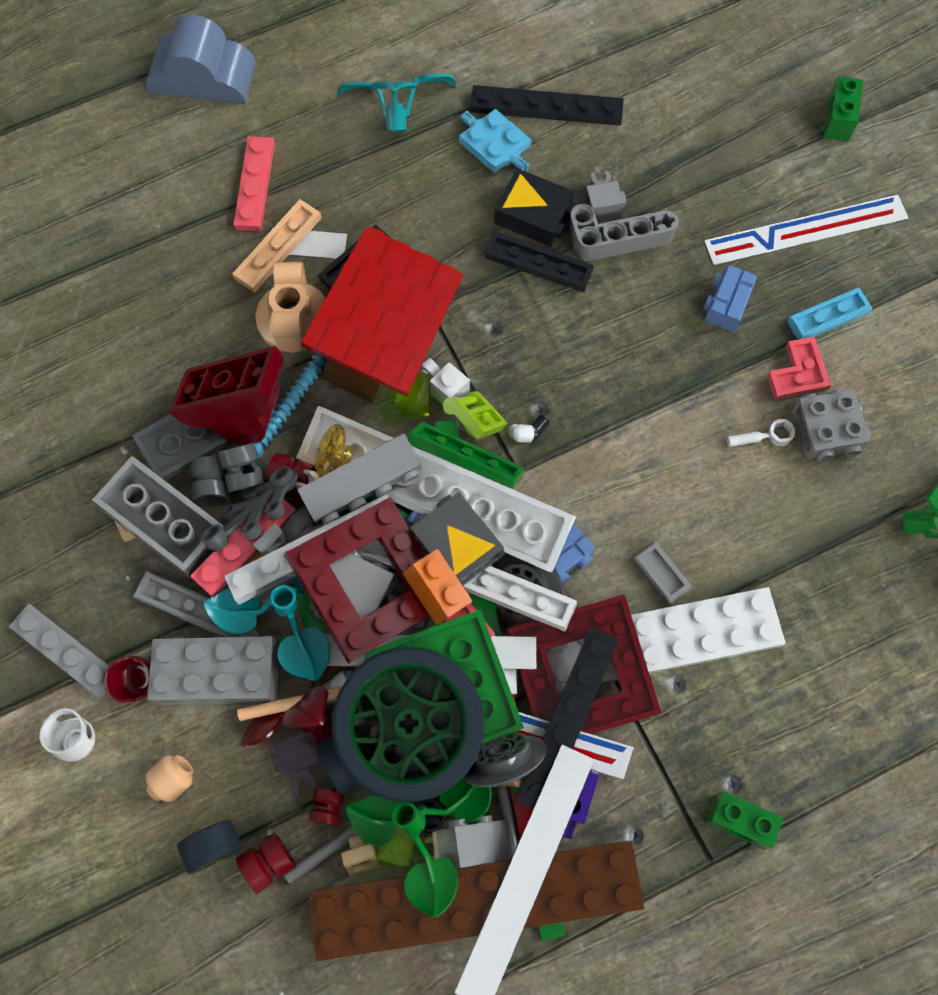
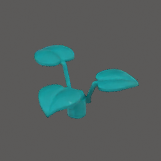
(395, 113)
(299, 654)

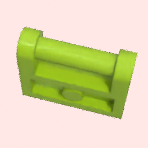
(479, 421)

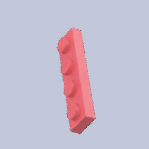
(254, 184)
(235, 555)

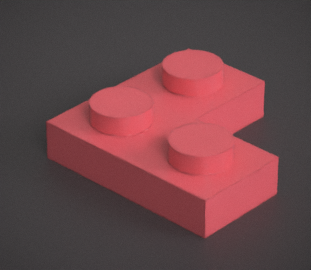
(805, 375)

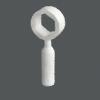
(754, 437)

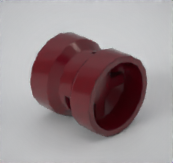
(326, 807)

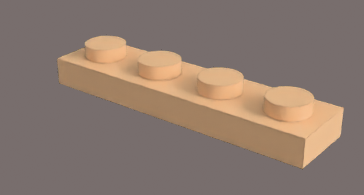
(277, 245)

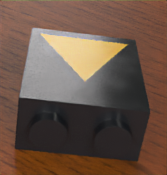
(534, 207)

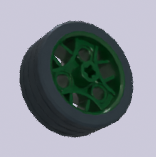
(464, 724)

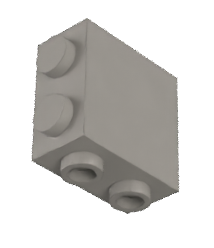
(831, 425)
(362, 581)

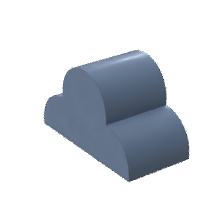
(201, 63)

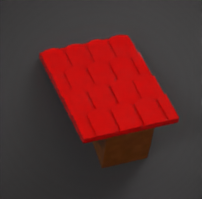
(381, 316)

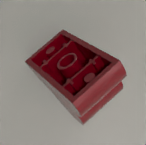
(231, 395)

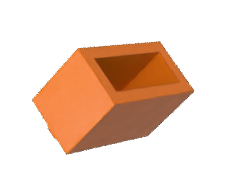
(437, 586)

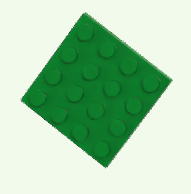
(471, 648)

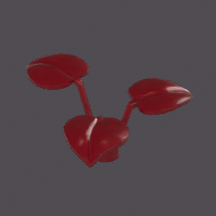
(308, 714)

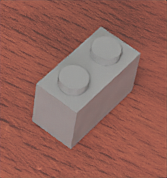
(474, 844)

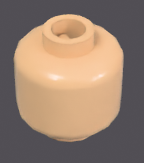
(169, 778)

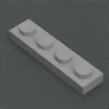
(62, 649)

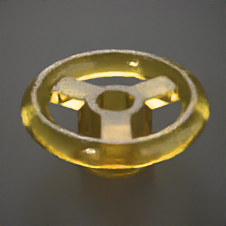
(332, 449)

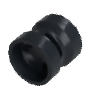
(437, 820)

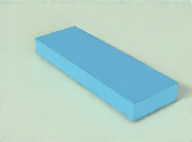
(829, 314)

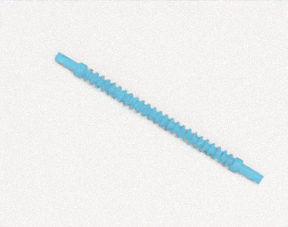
(291, 398)

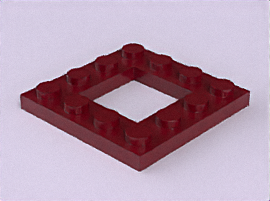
(312, 568)
(610, 617)

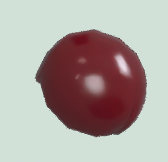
(128, 679)

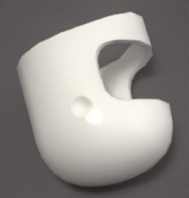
(59, 739)

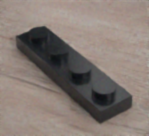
(539, 261)

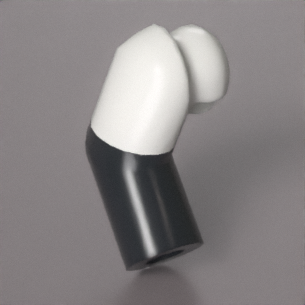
(529, 433)

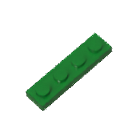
(465, 455)

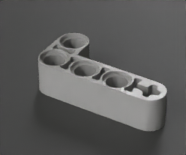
(656, 229)

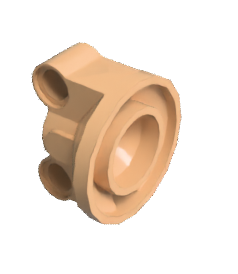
(288, 326)

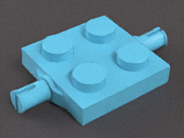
(494, 141)

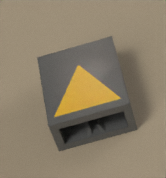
(459, 537)

